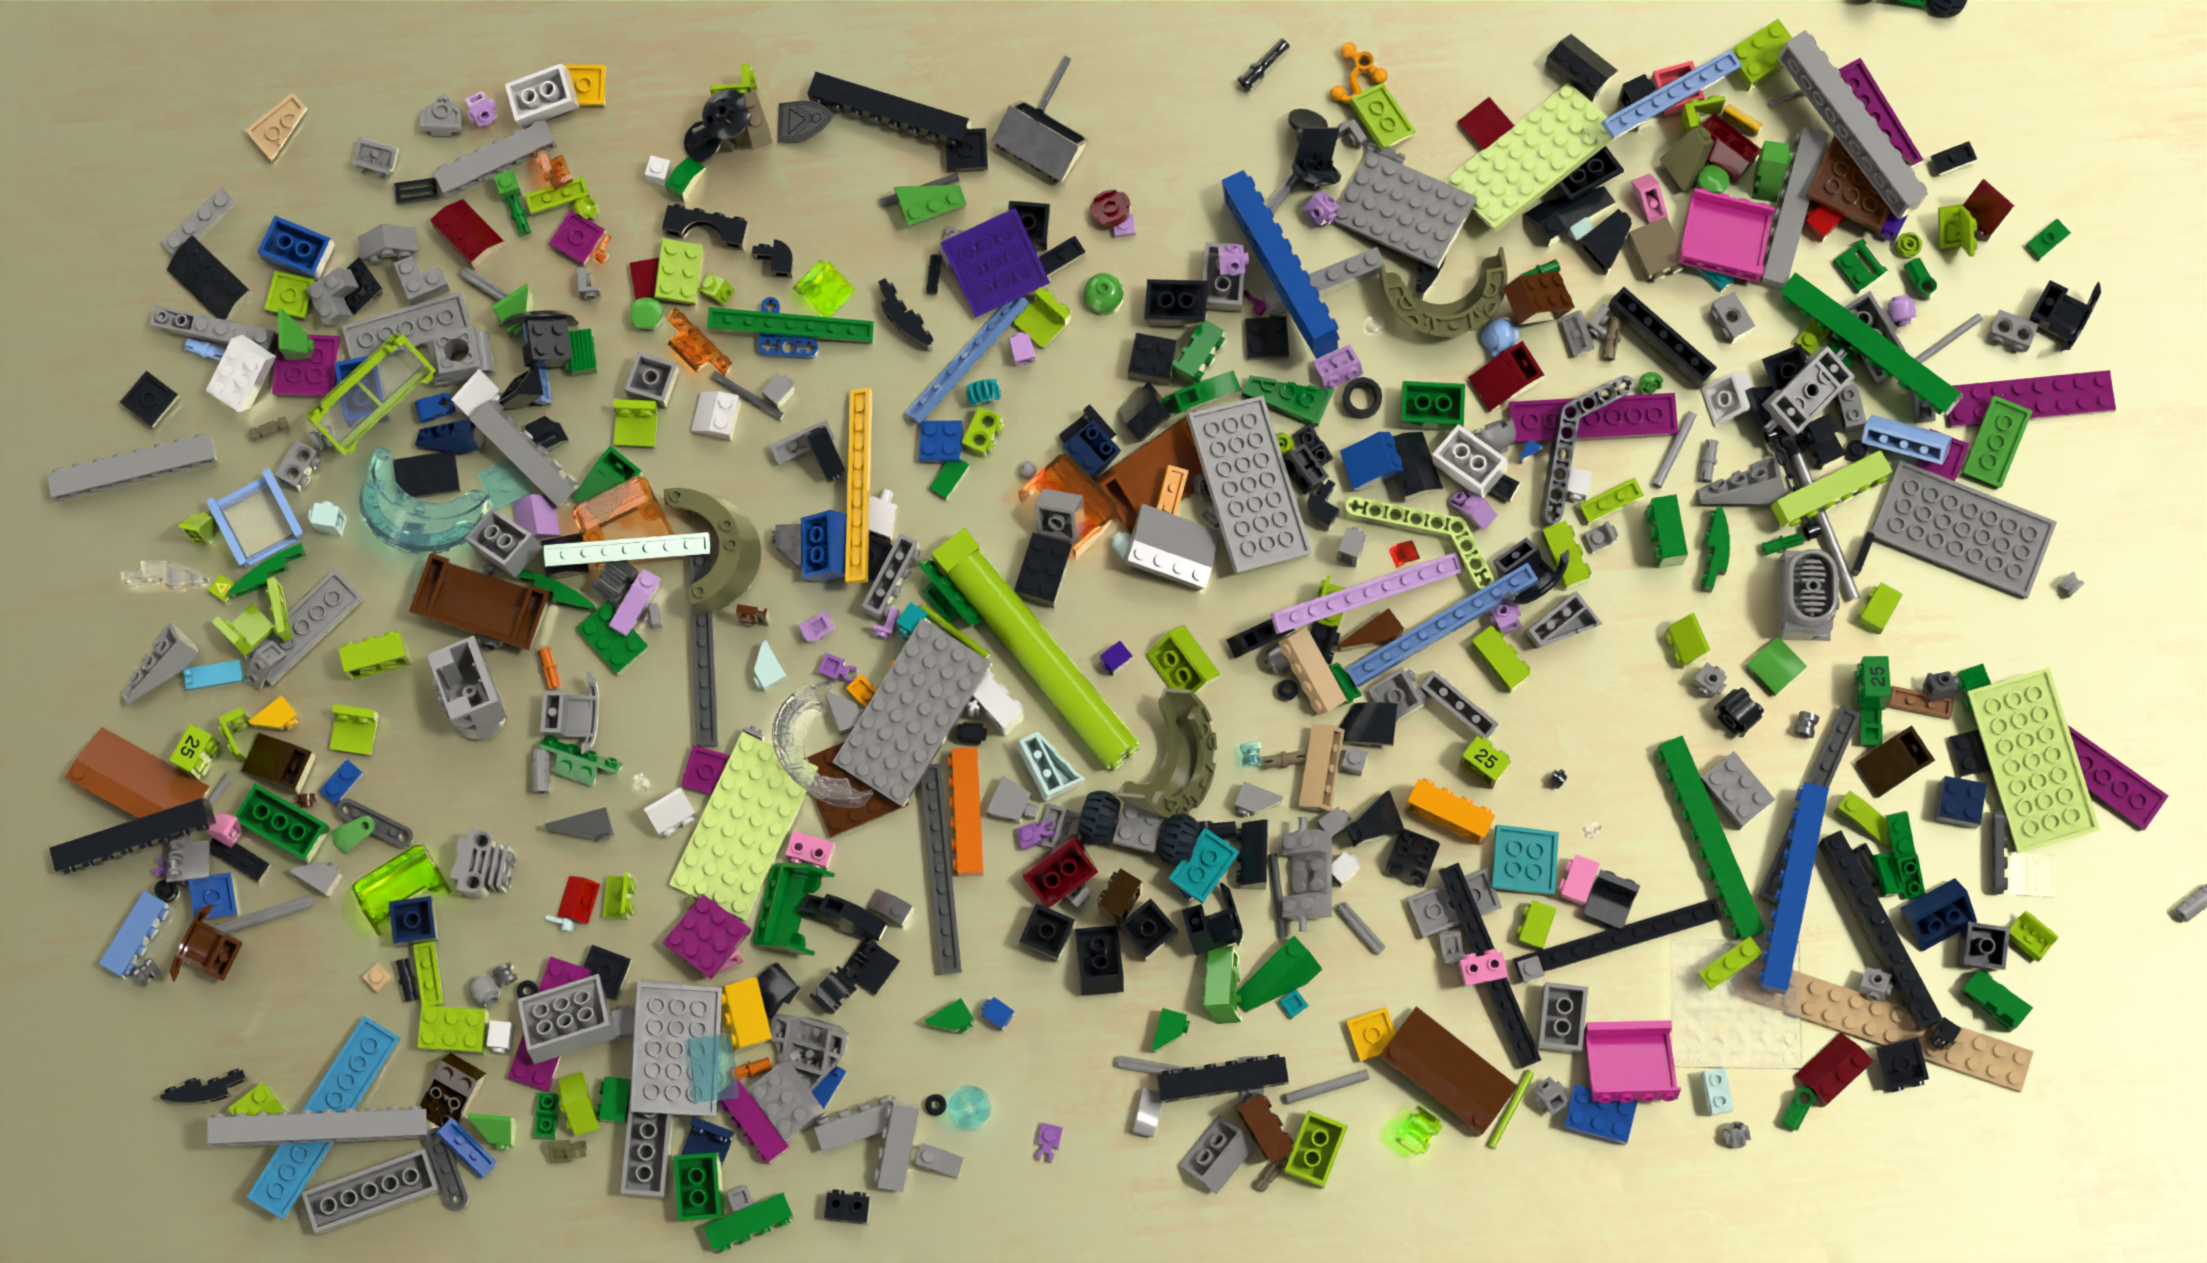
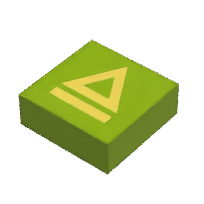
(221, 587)

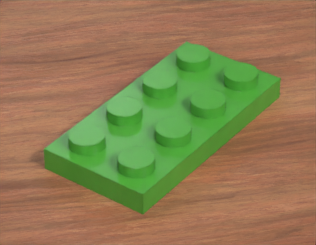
(1997, 441)

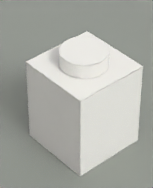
(658, 170)
(1578, 484)
(1344, 868)
(500, 1036)

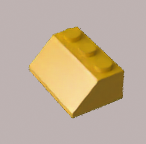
(744, 1015)

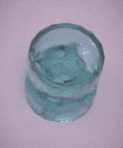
(1251, 754)

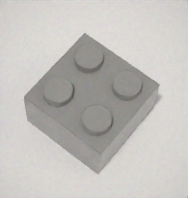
(652, 379)
(1060, 515)

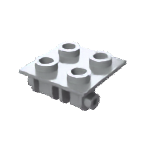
(187, 860)

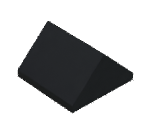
(522, 389)

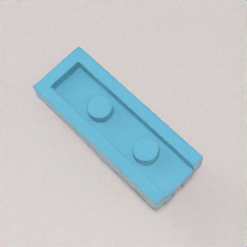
(213, 675)

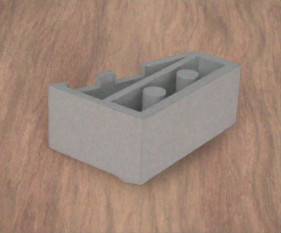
(1563, 621)

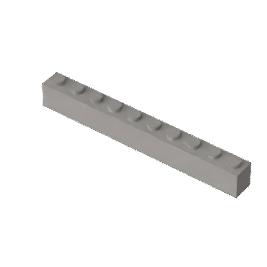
(316, 1127)

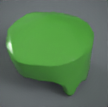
(1713, 179)
(646, 313)

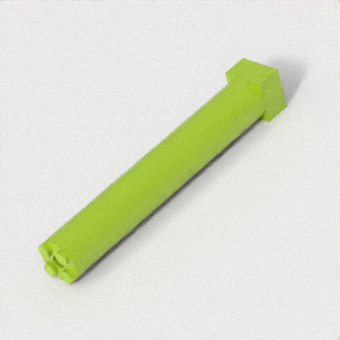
(1035, 649)

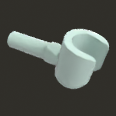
(567, 924)

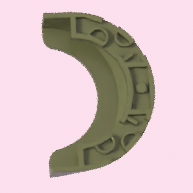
(1455, 317)
(738, 550)
(1187, 761)

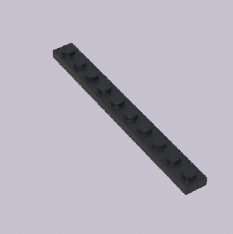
(1629, 936)
(1479, 942)

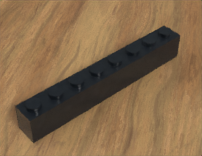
(889, 109)
(133, 835)

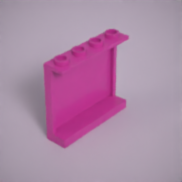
(1725, 235)
(1630, 1061)

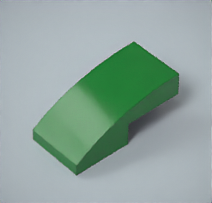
(1871, 727)

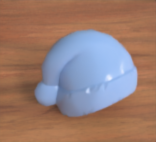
(1500, 335)

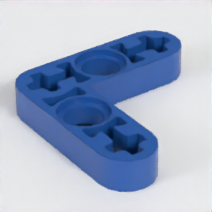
(773, 339)

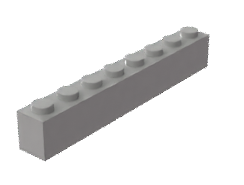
(1793, 208)
(132, 467)

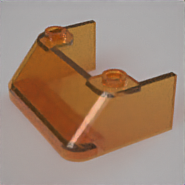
(1069, 477)
(616, 503)

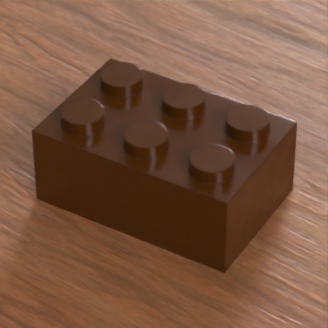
(1538, 297)
(1264, 1127)

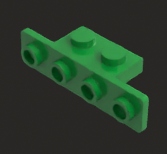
(945, 597)
(578, 766)

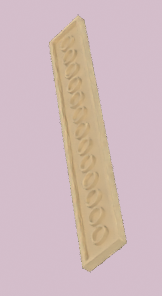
(1890, 1023)

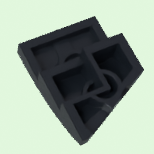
(1370, 724)

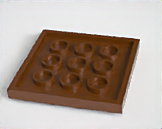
(1847, 190)
(840, 819)

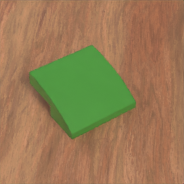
(1776, 666)

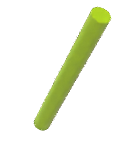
(955, 631)
(1511, 1109)

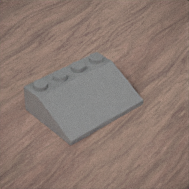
(1172, 547)
(566, 1019)

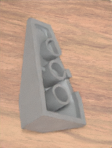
(1754, 486)
(170, 656)

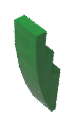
(275, 565)
(561, 593)

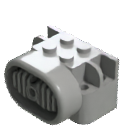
(1808, 595)
(467, 689)

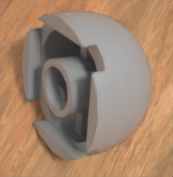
(1498, 434)

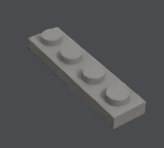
(200, 220)

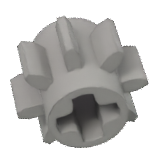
(1737, 1134)

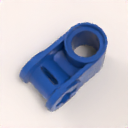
(432, 407)

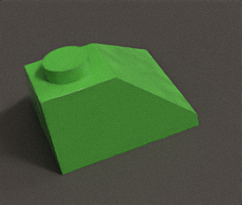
(515, 303)
(293, 340)
(496, 1129)

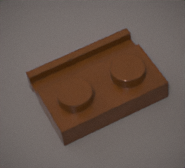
(751, 615)

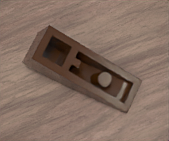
(1375, 633)

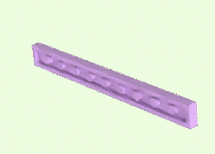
(1366, 592)

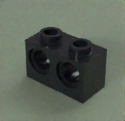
(1305, 469)

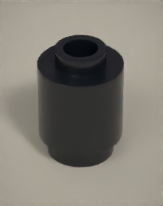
(971, 733)

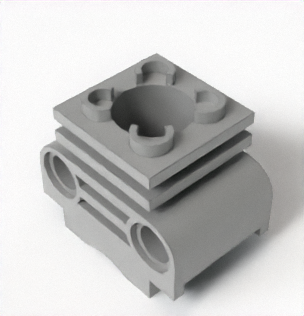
(448, 343)
(480, 864)

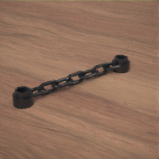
(1810, 529)

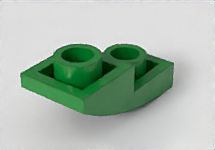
(546, 1116)

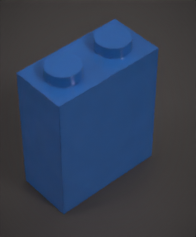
(1371, 460)

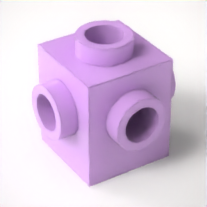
(481, 109)
(1322, 208)
(1232, 259)
(1506, 618)

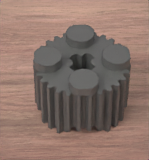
(615, 579)

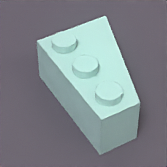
(1047, 768)

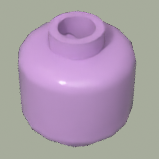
(1902, 309)

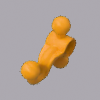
(1379, 75)

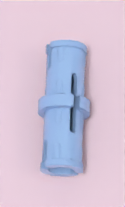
(204, 349)

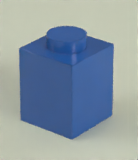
(997, 1013)

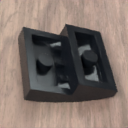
(775, 988)

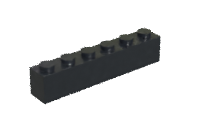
(1662, 337)
(1223, 1079)

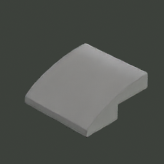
(1064, 824)

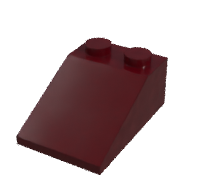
(1988, 209)

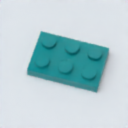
(1206, 868)

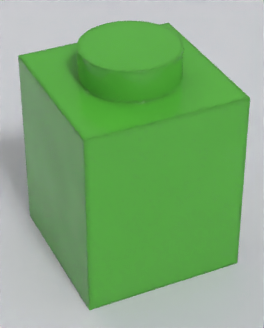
(507, 184)

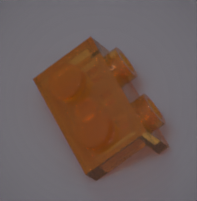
(553, 170)

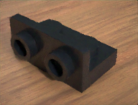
(1325, 638)

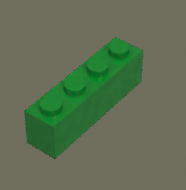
(749, 1222)

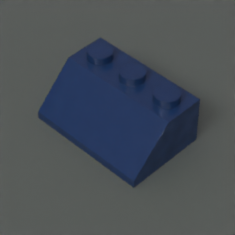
(1938, 914)

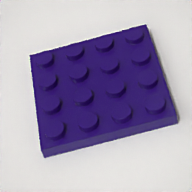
(995, 262)

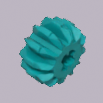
(983, 392)

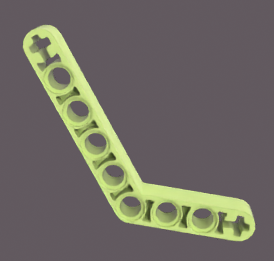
(1425, 527)

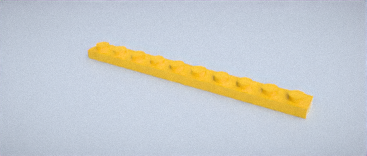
(858, 486)

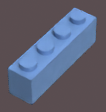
(135, 934)

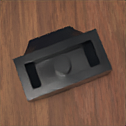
(547, 433)

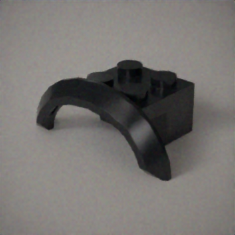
(2062, 313)
(546, 337)
(1524, 553)
(1215, 929)

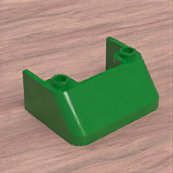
(779, 911)

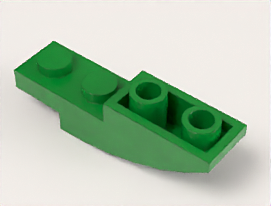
(1203, 392)
(1719, 542)
(1904, 854)

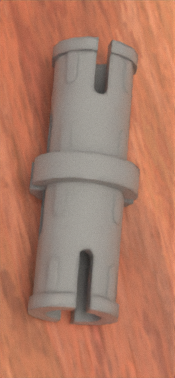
(1708, 460)

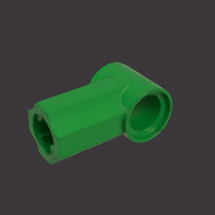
(1920, 277)
(1797, 1111)

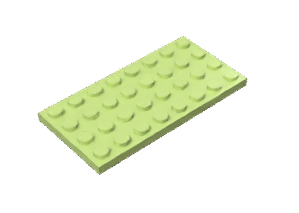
(1532, 156)
(2033, 760)
(740, 829)

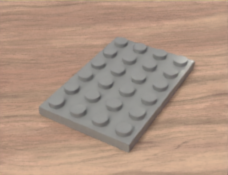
(1404, 209)
(660, 1051)

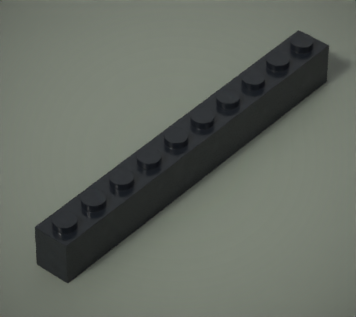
(1880, 931)

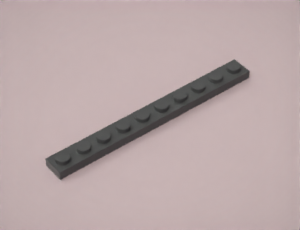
(703, 662)
(1821, 775)
(940, 871)

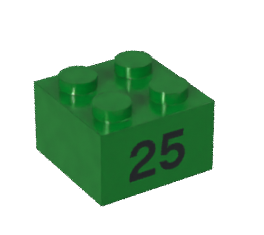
(1873, 683)

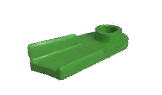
(353, 833)

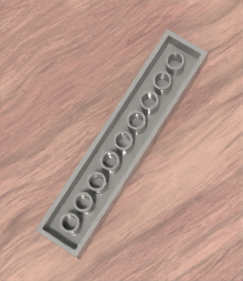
(1852, 124)
(647, 1149)

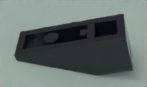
(1254, 638)

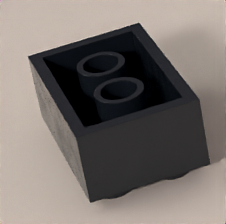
(1043, 570)

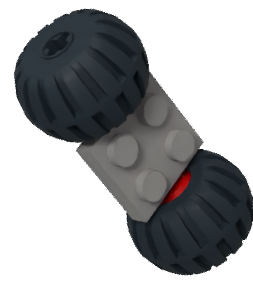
(1138, 828)

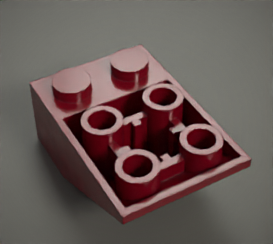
(1506, 376)

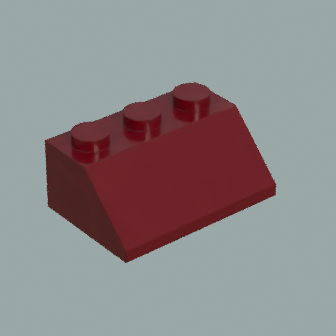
(1730, 148)
(466, 232)
(1060, 871)
(1834, 1068)

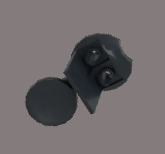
(722, 118)
(1315, 149)

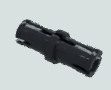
(407, 980)

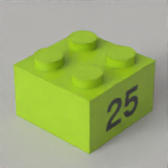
(195, 752)
(1485, 761)

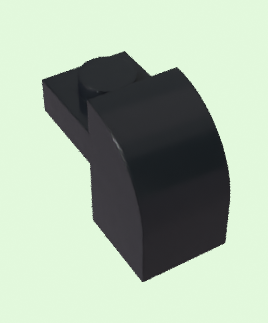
(779, 254)
(1319, 509)

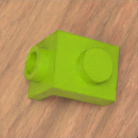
(716, 288)

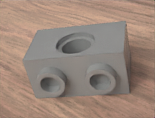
(1732, 306)

